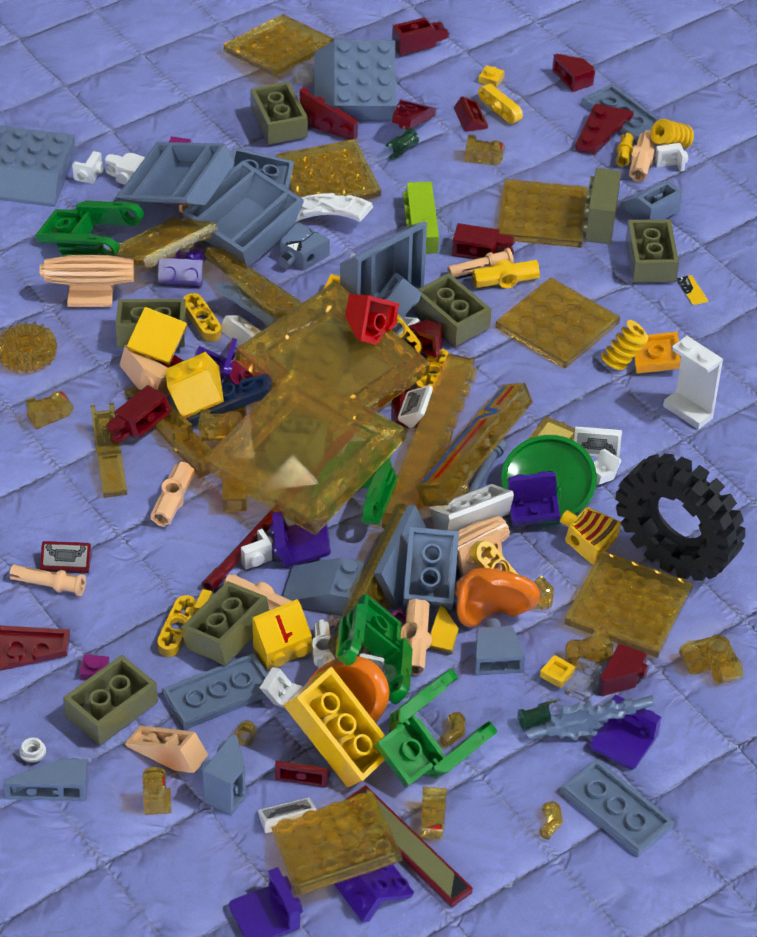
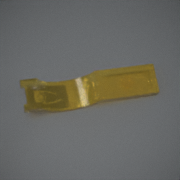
(108, 454)

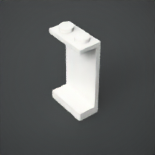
(696, 383)

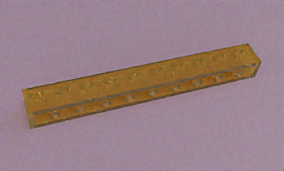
(433, 430)

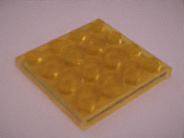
(277, 45)
(332, 169)
(543, 212)
(164, 240)
(557, 322)
(630, 603)
(335, 843)

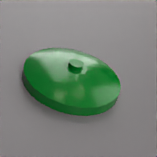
(569, 460)

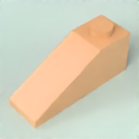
(144, 371)
(170, 747)

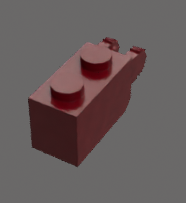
(417, 35)
(477, 241)
(138, 414)

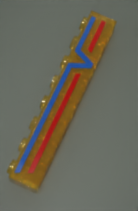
(474, 445)

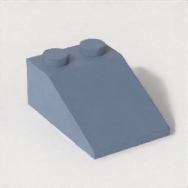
(273, 167)
(431, 567)
(324, 584)

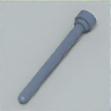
(486, 465)

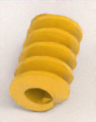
(671, 132)
(626, 346)

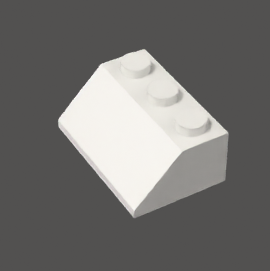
(472, 508)

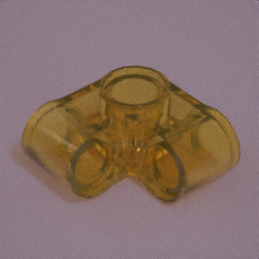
(713, 655)

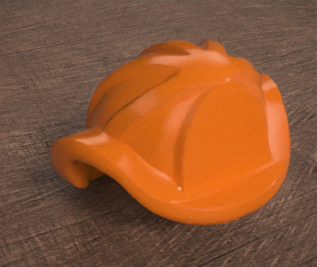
(493, 591)
(365, 682)

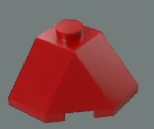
(370, 317)

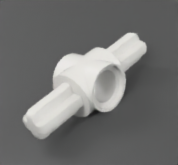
(320, 647)

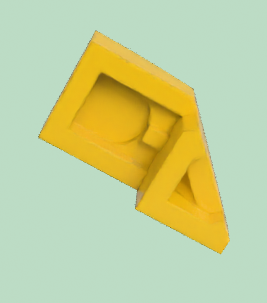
(444, 632)

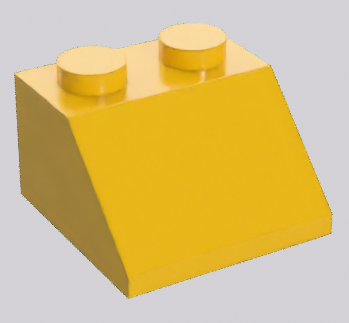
(195, 384)

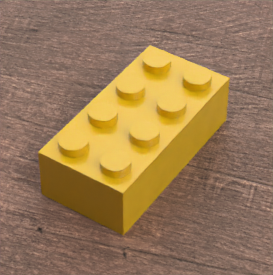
(337, 726)

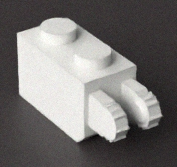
(123, 167)

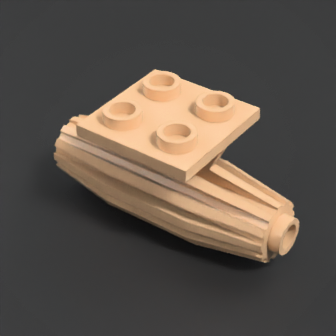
(88, 277)
(492, 530)

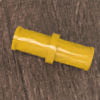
(624, 149)

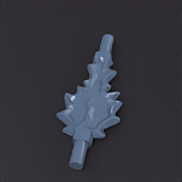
(583, 719)

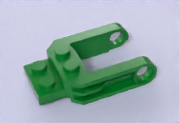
(72, 227)
(379, 493)
(381, 635)
(411, 747)

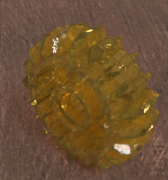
(27, 347)

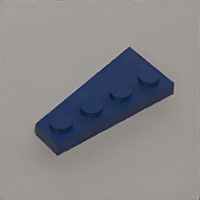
(239, 395)

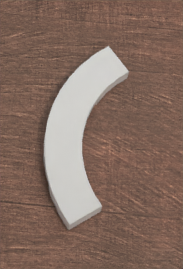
(332, 204)

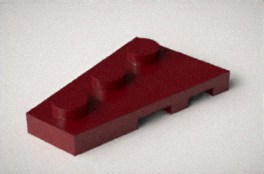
(411, 114)
(326, 118)
(601, 126)
(31, 645)

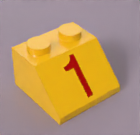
(281, 635)

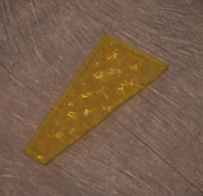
(262, 290)

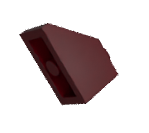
(573, 71)
(430, 335)
(623, 670)

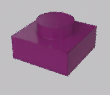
(91, 665)

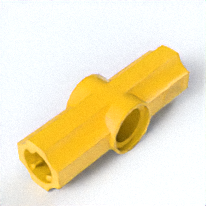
(505, 273)

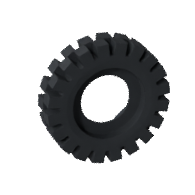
(673, 479)

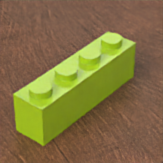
(421, 208)

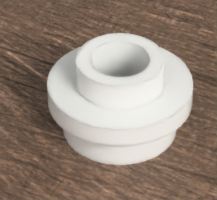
(30, 745)

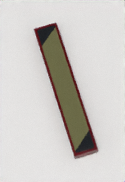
(423, 858)

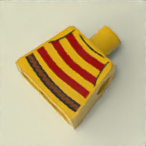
(590, 532)

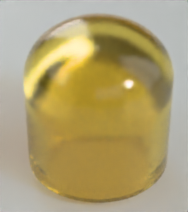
(246, 726)

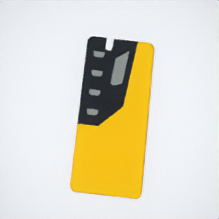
(692, 290)

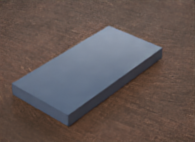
(614, 97)
(392, 564)
(216, 691)
(617, 807)

